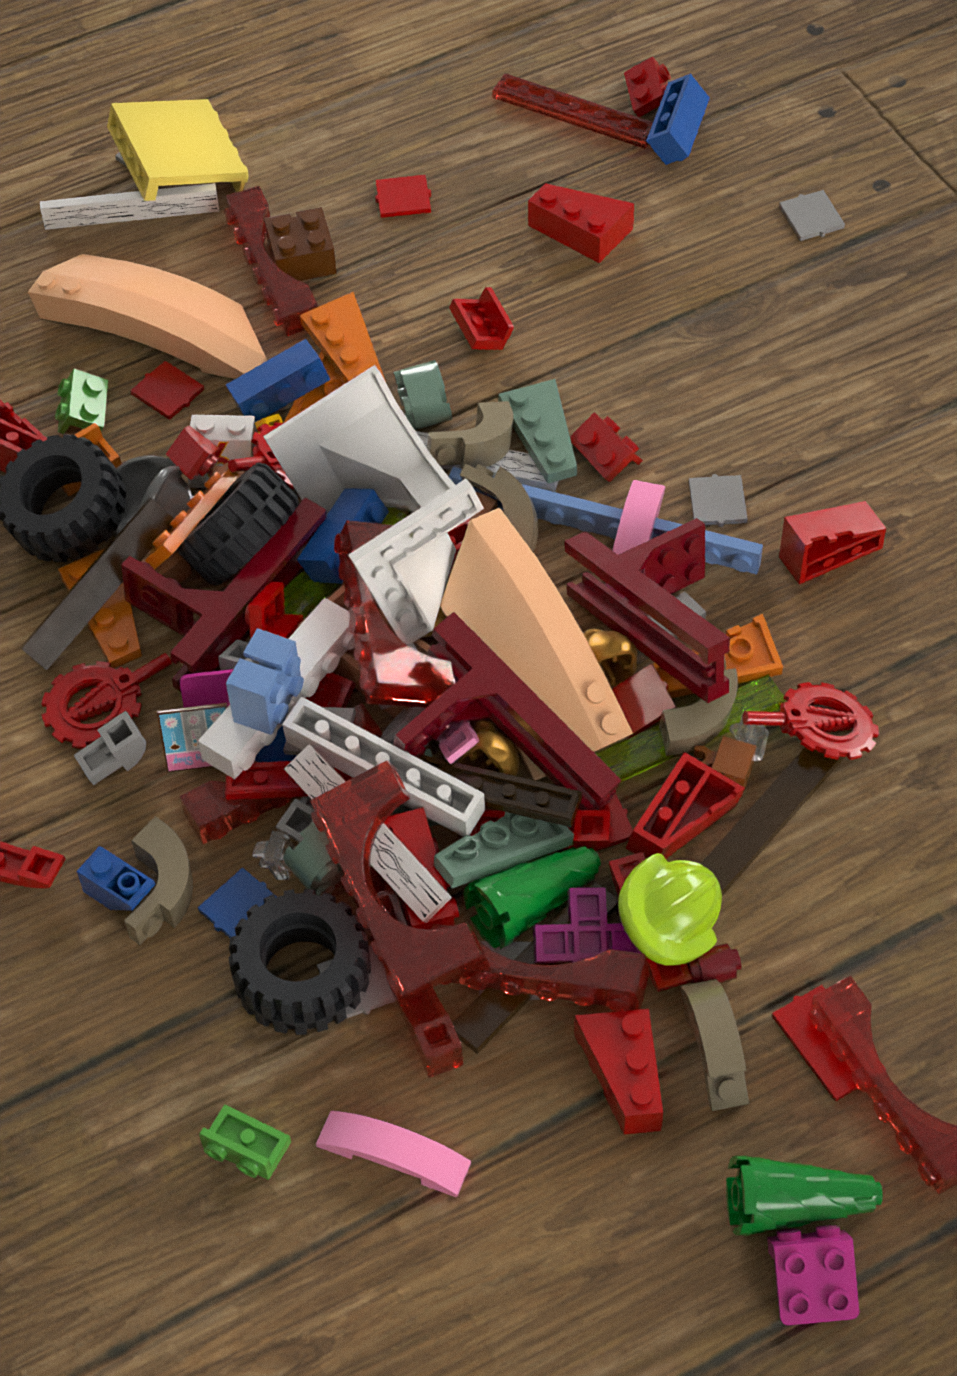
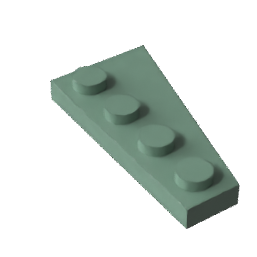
(543, 429)
(500, 847)

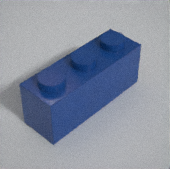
(678, 119)
(278, 381)
(319, 556)

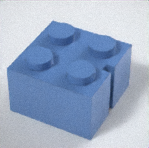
(262, 692)

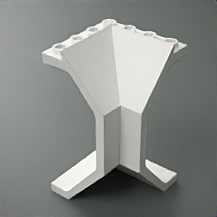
(367, 443)

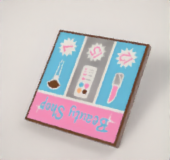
(182, 730)

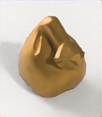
(614, 654)
(493, 751)

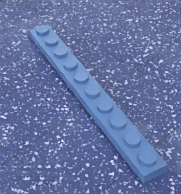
(605, 520)

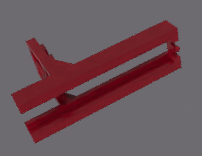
(669, 565)
(219, 611)
(492, 690)

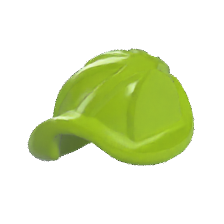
(670, 909)

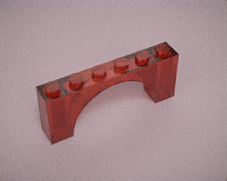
(388, 667)
(351, 821)

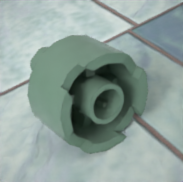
(423, 395)
(312, 862)

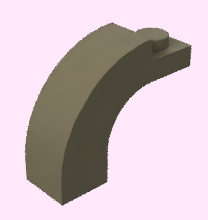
(479, 445)
(512, 495)
(699, 722)
(165, 854)
(718, 1041)

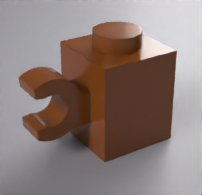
(732, 759)

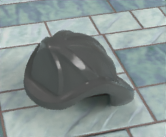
(152, 478)

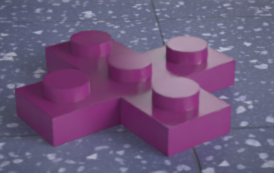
(584, 935)

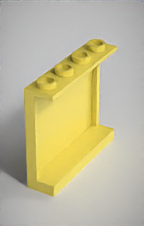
(174, 145)

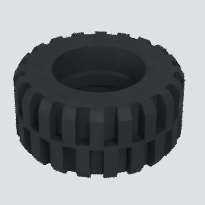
(81, 523)
(239, 524)
(293, 920)

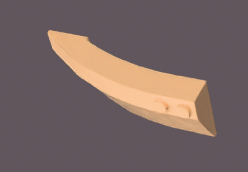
(152, 310)
(523, 618)

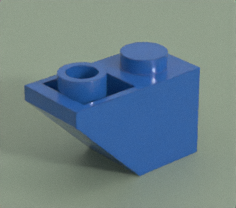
(113, 881)

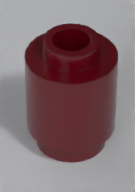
(717, 963)

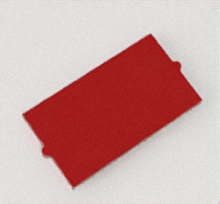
(814, 1045)

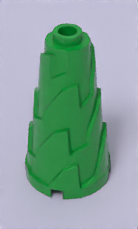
(525, 893)
(792, 1194)

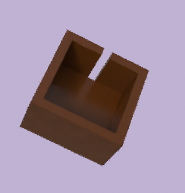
(301, 244)

